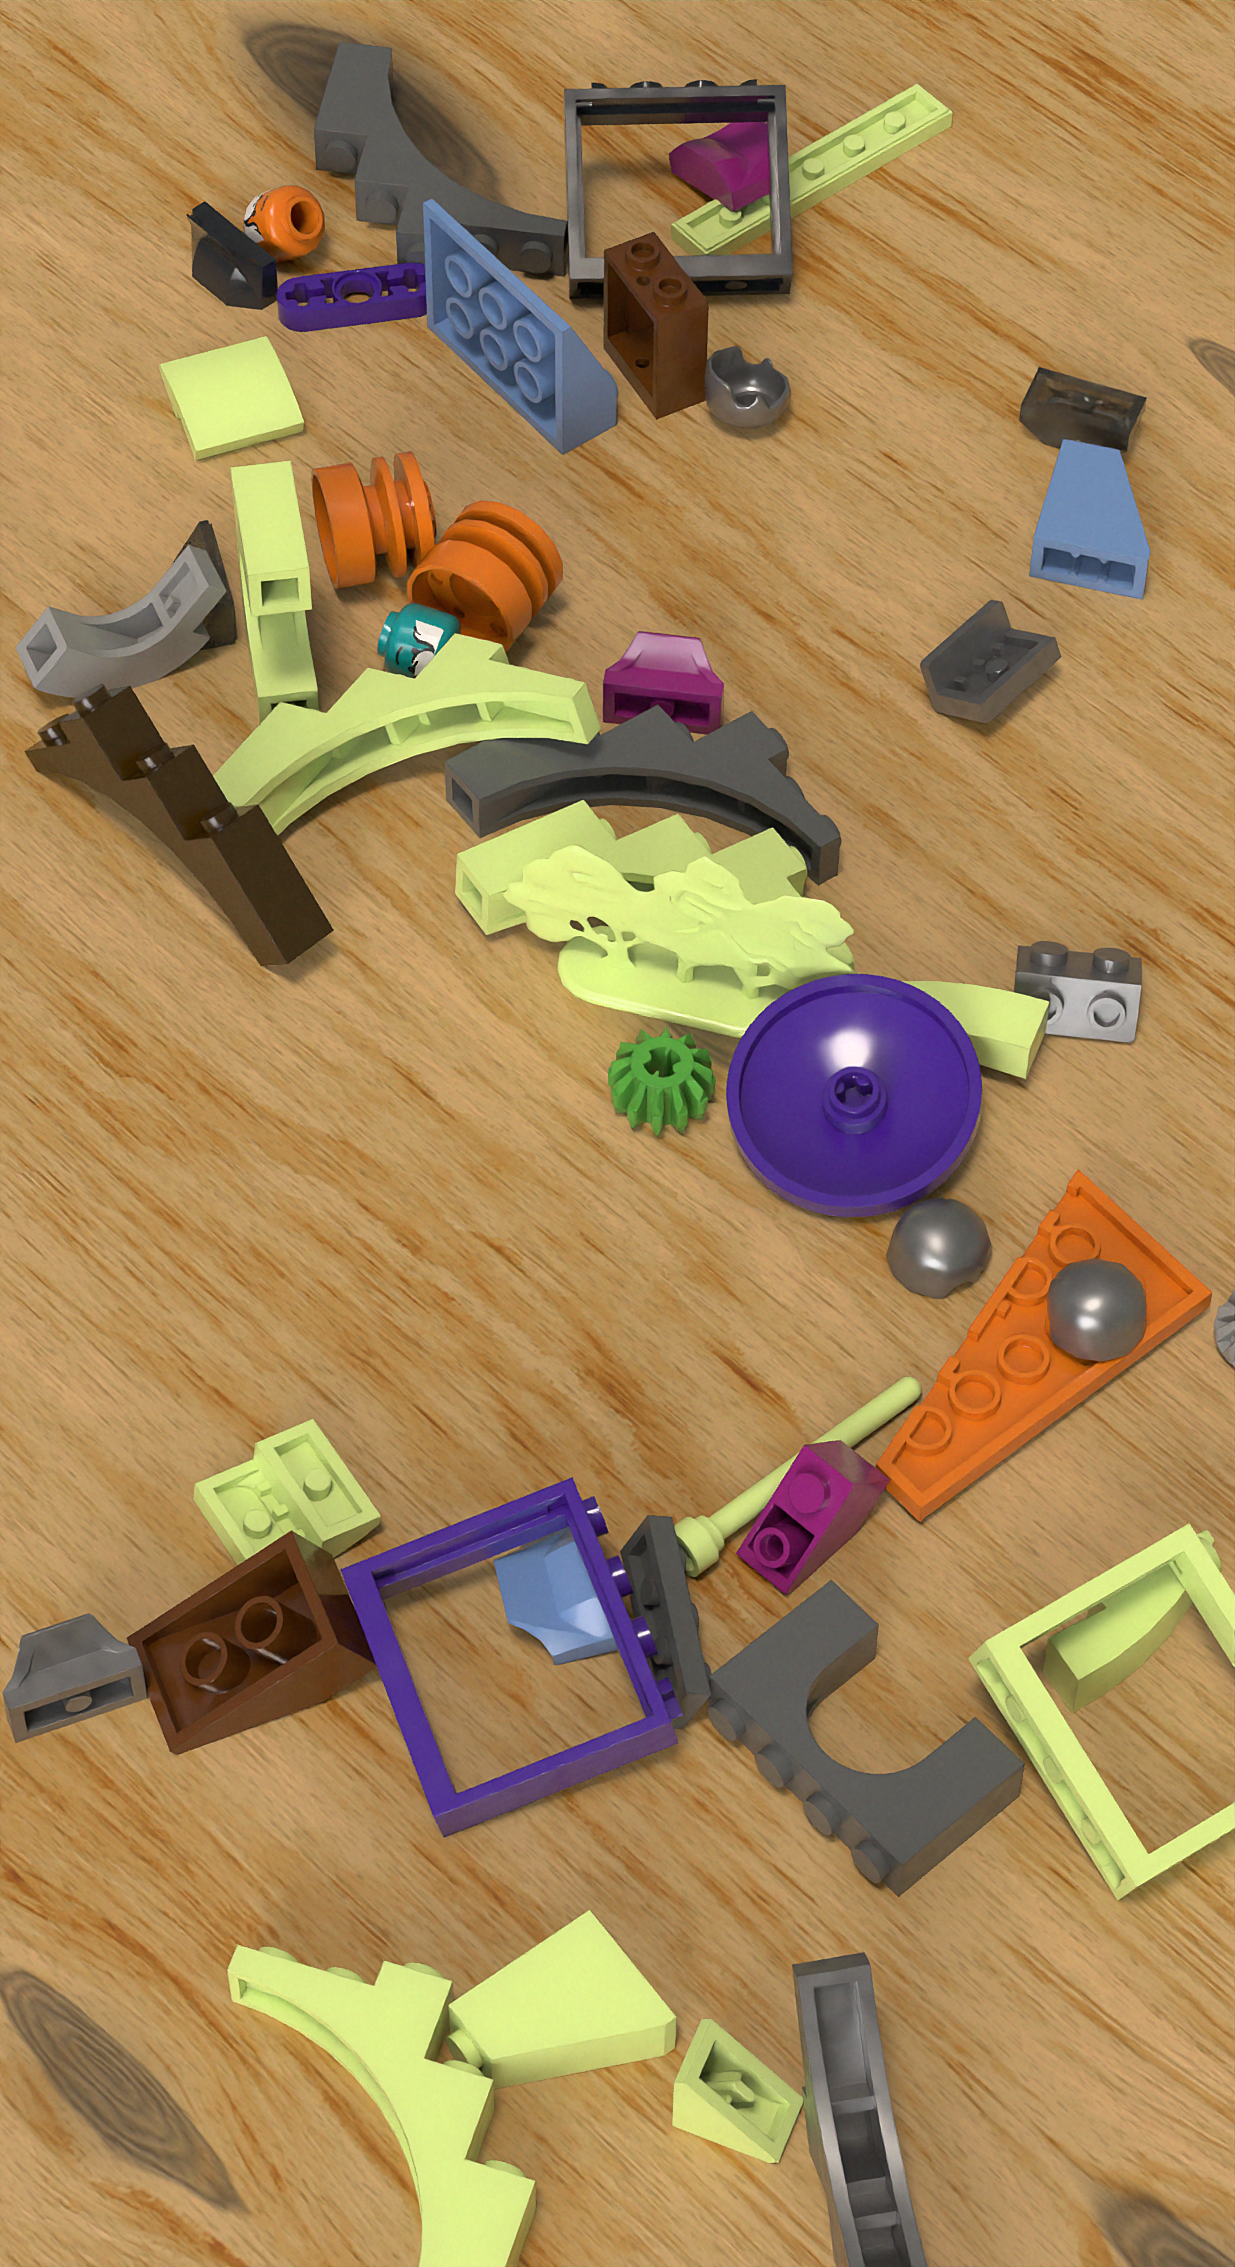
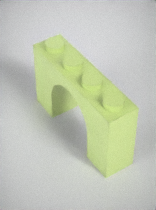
(274, 585)

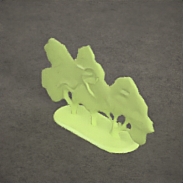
(681, 951)

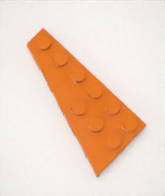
(1010, 1373)

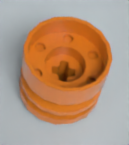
(372, 519)
(489, 572)

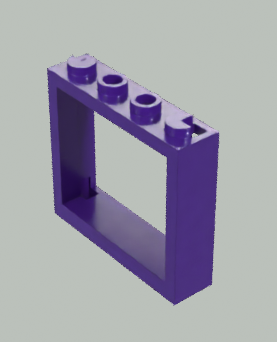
(465, 1545)

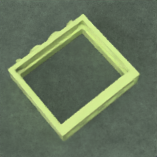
(1051, 1741)

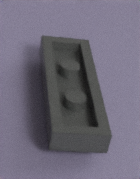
(661, 1594)

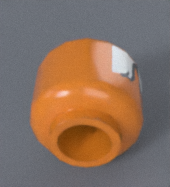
(285, 222)

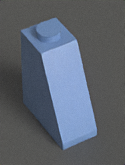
(1091, 524)

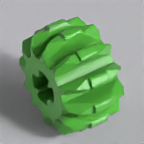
(661, 1081)

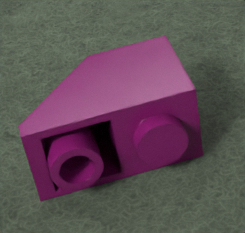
(812, 1513)

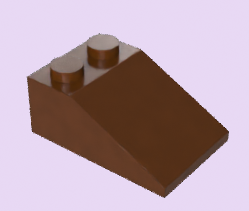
(253, 1646)

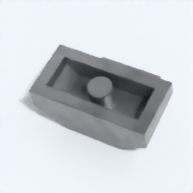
(69, 1677)

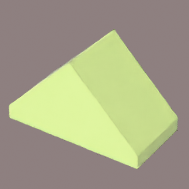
(733, 2096)

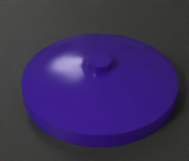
(854, 1095)

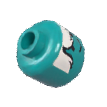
(414, 638)

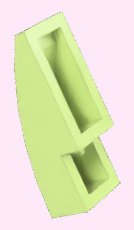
(1000, 1023)
(1116, 1637)

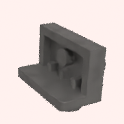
(985, 665)
(1087, 992)

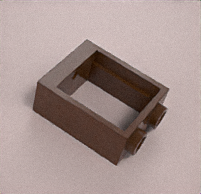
(655, 320)

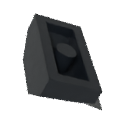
(230, 261)

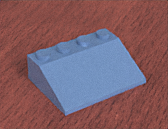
(513, 337)

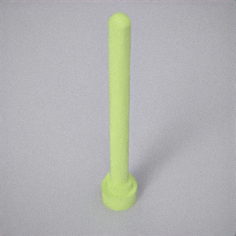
(705, 1536)

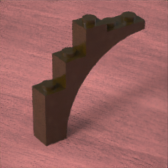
(175, 796)

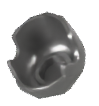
(744, 391)
(938, 1247)
(1096, 1309)

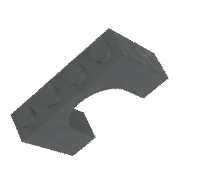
(890, 1821)

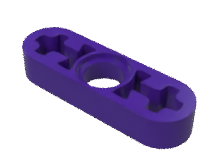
(341, 313)

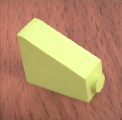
(561, 2011)

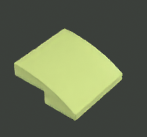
(232, 397)
(287, 1486)

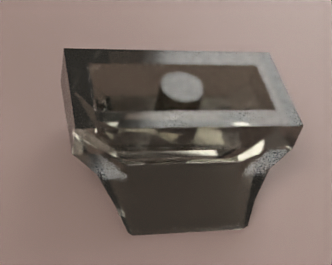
(1080, 411)

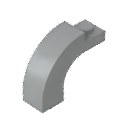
(129, 647)

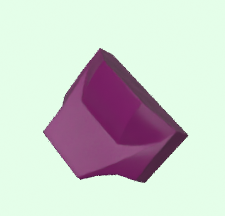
(726, 164)
(665, 673)

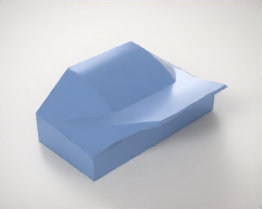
(553, 1598)

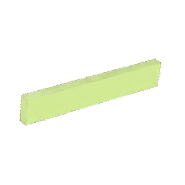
(821, 171)

